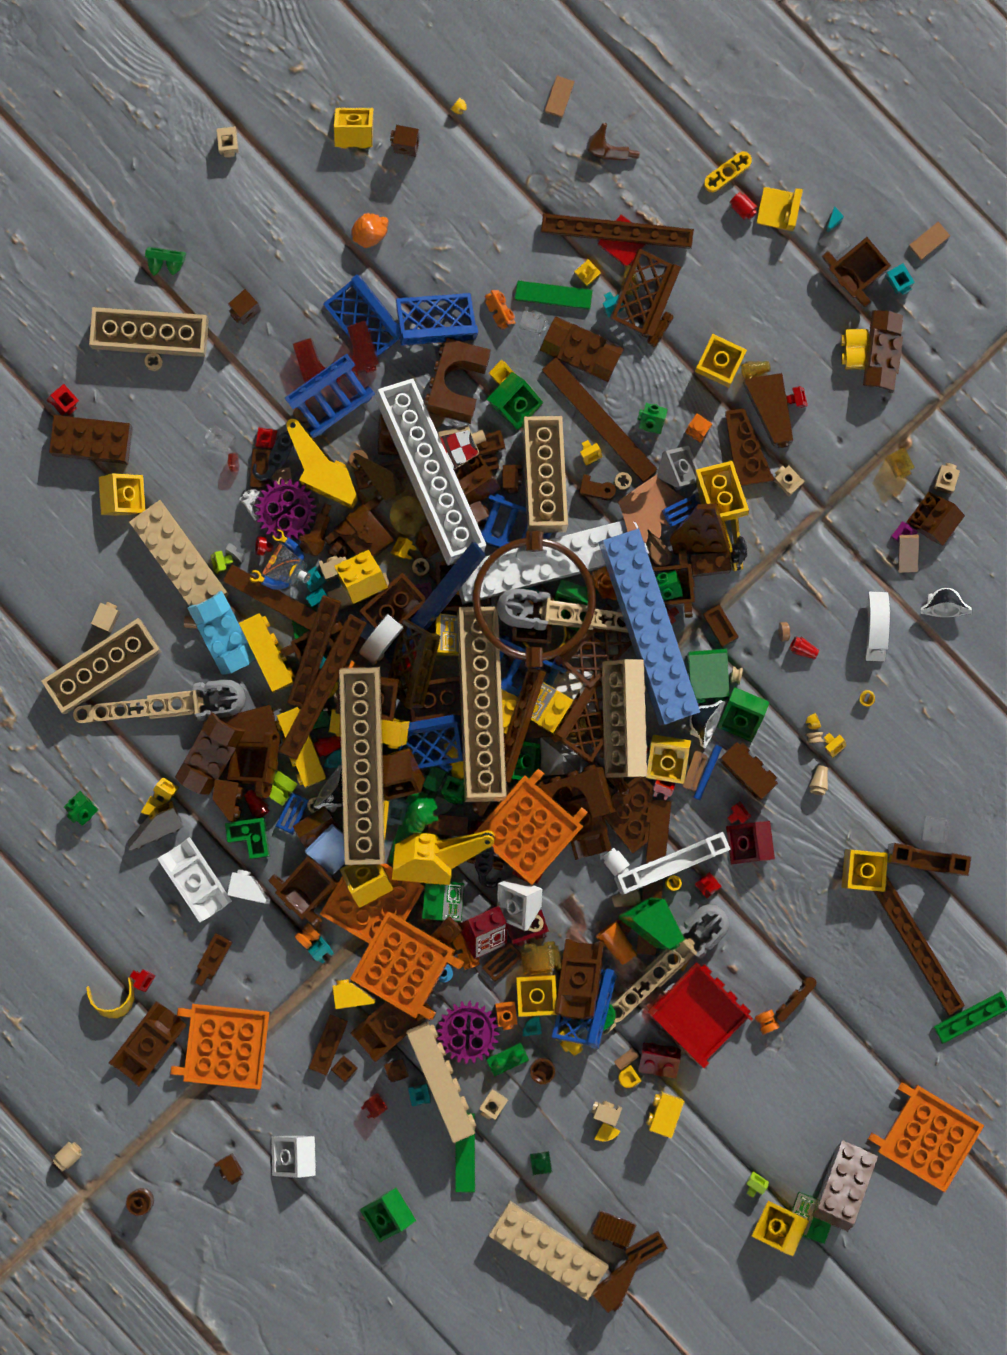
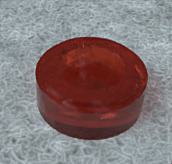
(233, 462)

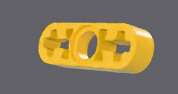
(742, 167)

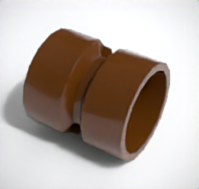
(542, 1071)
(140, 1201)

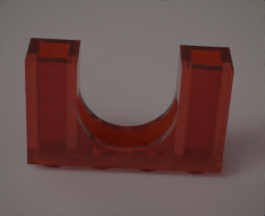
(363, 356)

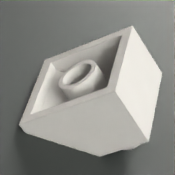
(246, 887)
(519, 902)
(293, 1156)

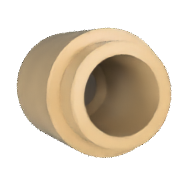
(67, 1156)

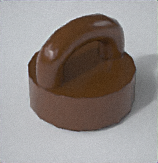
(339, 544)

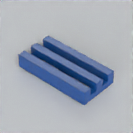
(668, 517)
(299, 799)

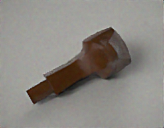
(600, 148)
(314, 542)

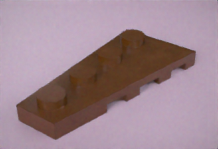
(745, 450)

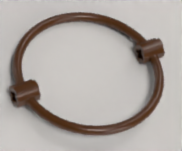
(533, 655)

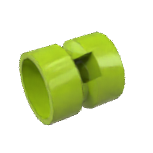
(281, 788)

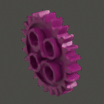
(275, 495)
(486, 1032)

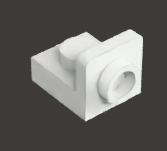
(249, 499)

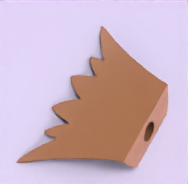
(646, 504)

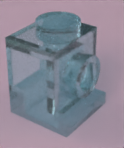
(400, 810)

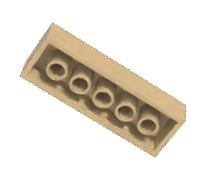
(149, 332)
(545, 474)
(176, 554)
(101, 666)
(624, 718)
(439, 1078)
(548, 1250)

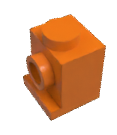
(698, 427)
(508, 1007)

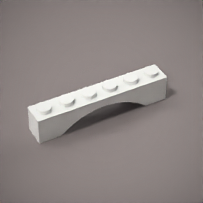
(672, 863)

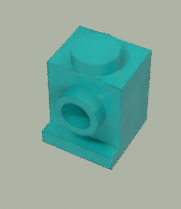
(902, 273)

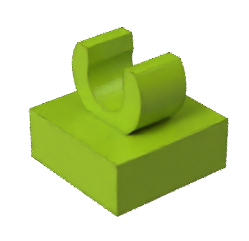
(219, 562)
(756, 1184)

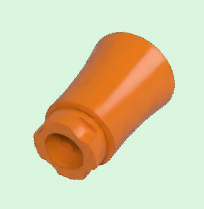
(617, 942)

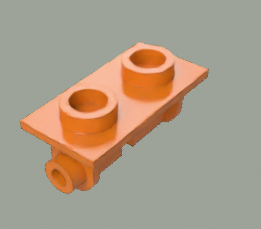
(497, 301)
(466, 956)

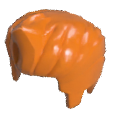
(369, 230)
(603, 583)

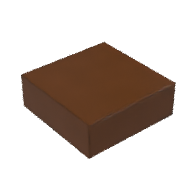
(344, 1068)

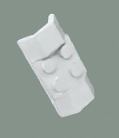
(195, 880)

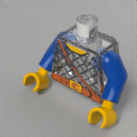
(284, 567)

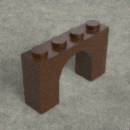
(455, 356)
(591, 783)
(928, 860)

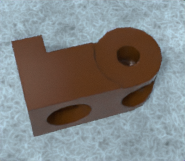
(596, 490)

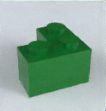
(253, 832)

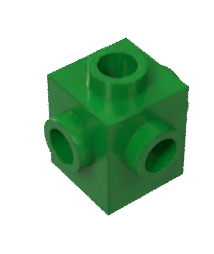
(652, 418)
(669, 585)
(80, 808)

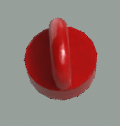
(262, 546)

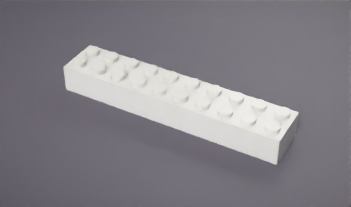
(429, 469)
(526, 569)

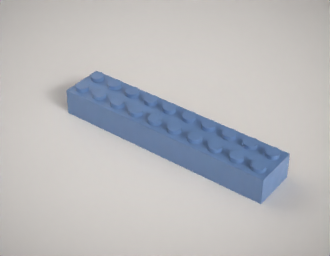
(649, 626)

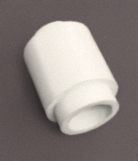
(616, 862)

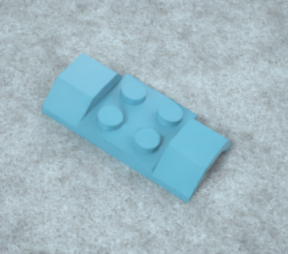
(222, 633)

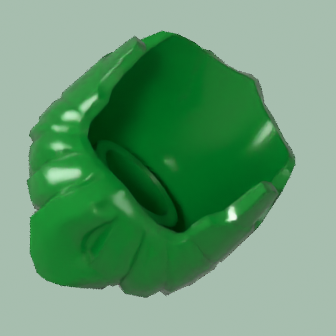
(420, 814)

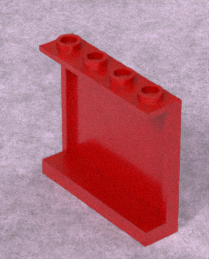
(699, 1013)

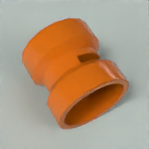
(307, 936)
(765, 1017)

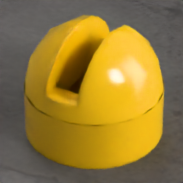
(459, 106)
(871, 700)
(814, 721)
(676, 883)

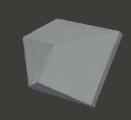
(678, 468)
(557, 758)

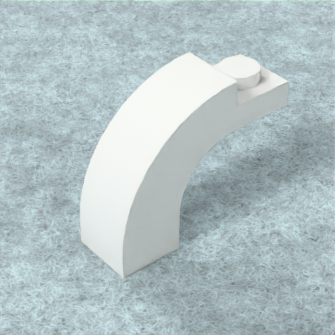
(878, 626)
(380, 639)

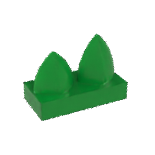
(156, 257)
(507, 1059)

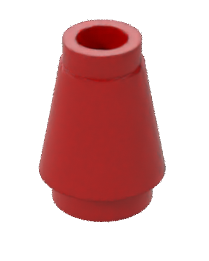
(803, 648)
(327, 745)
(257, 805)

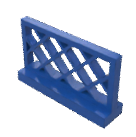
(373, 304)
(436, 335)
(426, 727)
(598, 1021)

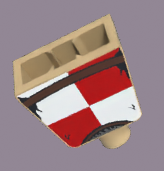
(461, 444)

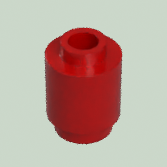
(743, 206)

